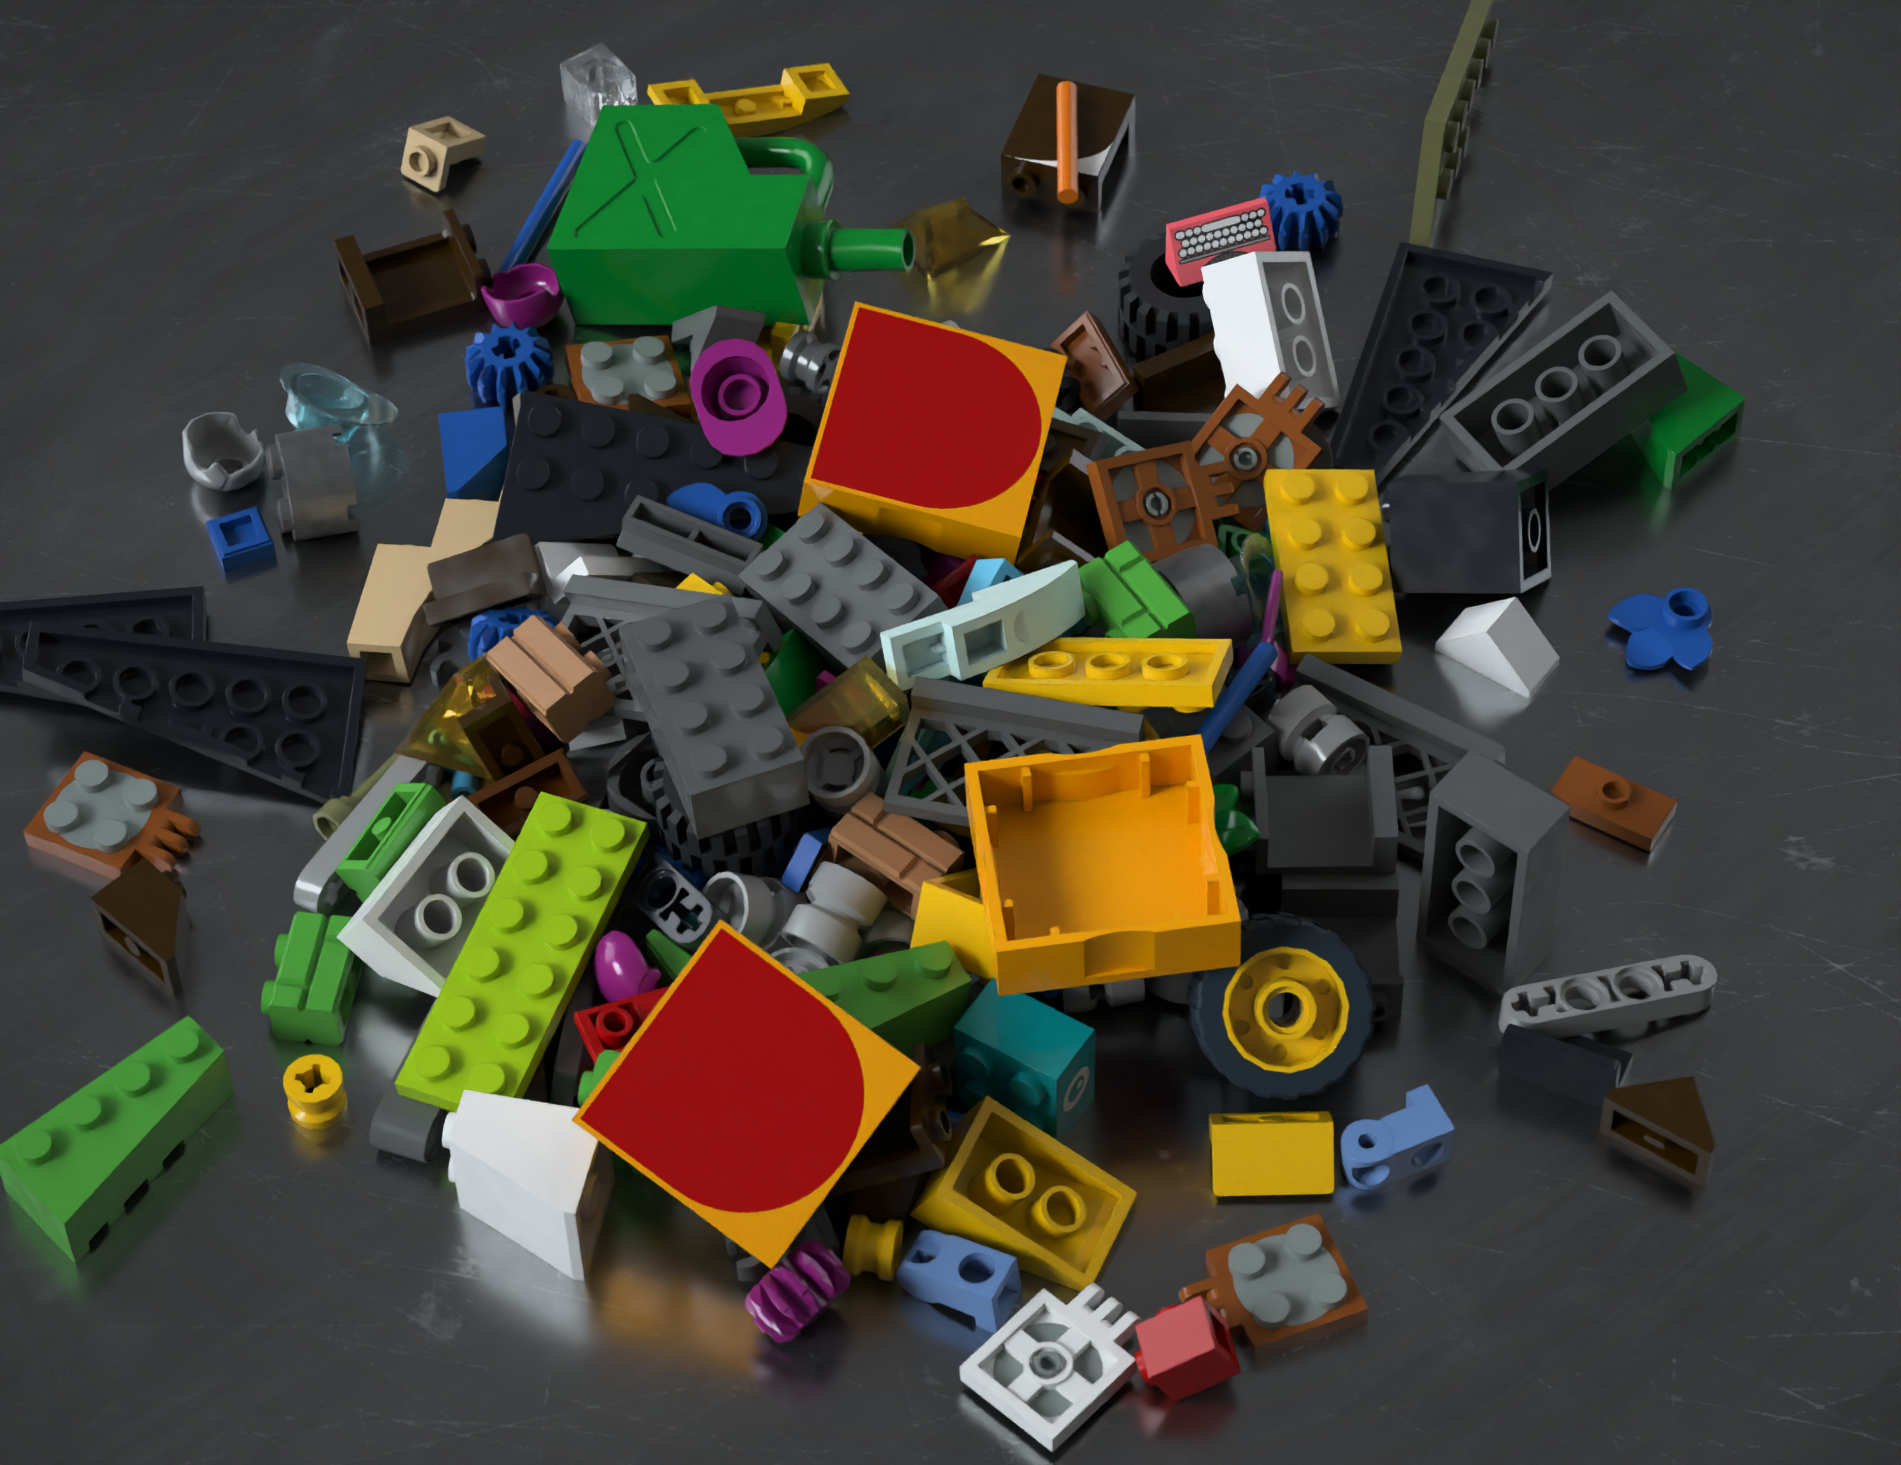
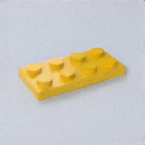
(1333, 566)
(1121, 672)

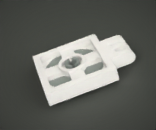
(1055, 1363)

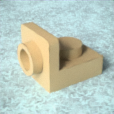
(435, 147)

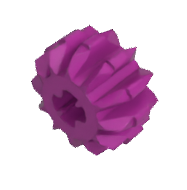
(797, 1291)

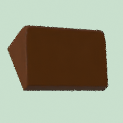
(513, 797)

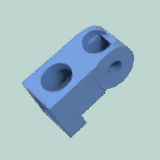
(1397, 1144)
(962, 1277)

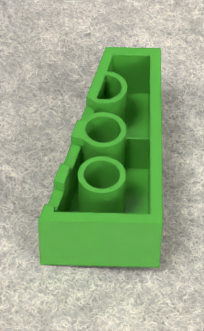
(900, 994)
(113, 1134)

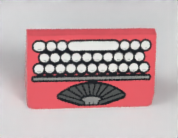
(1217, 238)

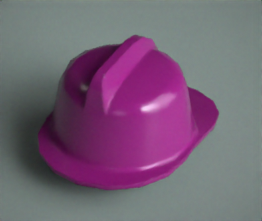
(738, 397)

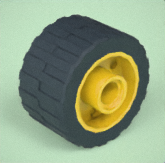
(1308, 1044)

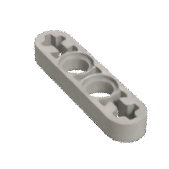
(318, 884)
(1674, 985)

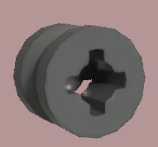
(810, 361)

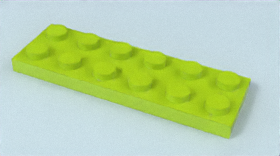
(524, 954)

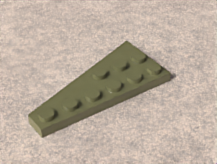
(1444, 127)

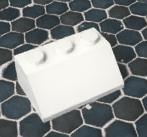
(1269, 323)
(430, 899)

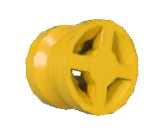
(327, 1101)
(873, 1247)

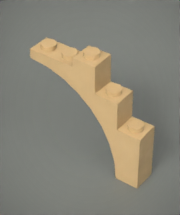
(390, 617)

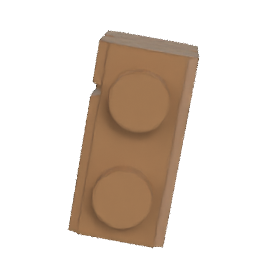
(552, 678)
(892, 852)

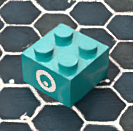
(1025, 1060)

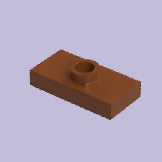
(1096, 365)
(1614, 803)

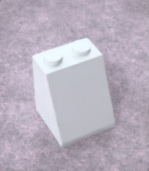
(531, 1175)

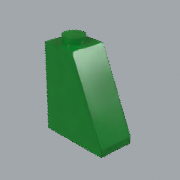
(1691, 426)

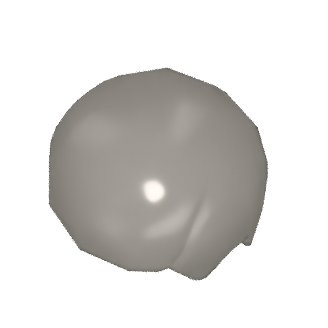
(221, 452)

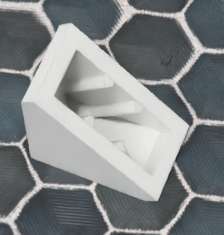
(1502, 645)

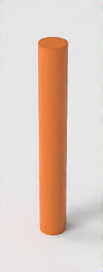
(1067, 142)

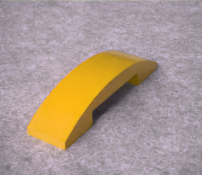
(764, 110)

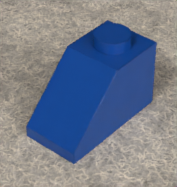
(475, 452)

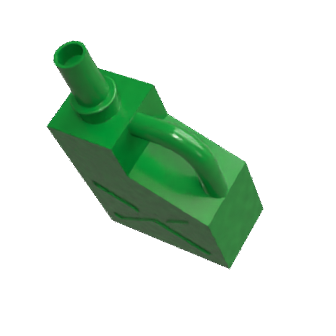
(678, 223)

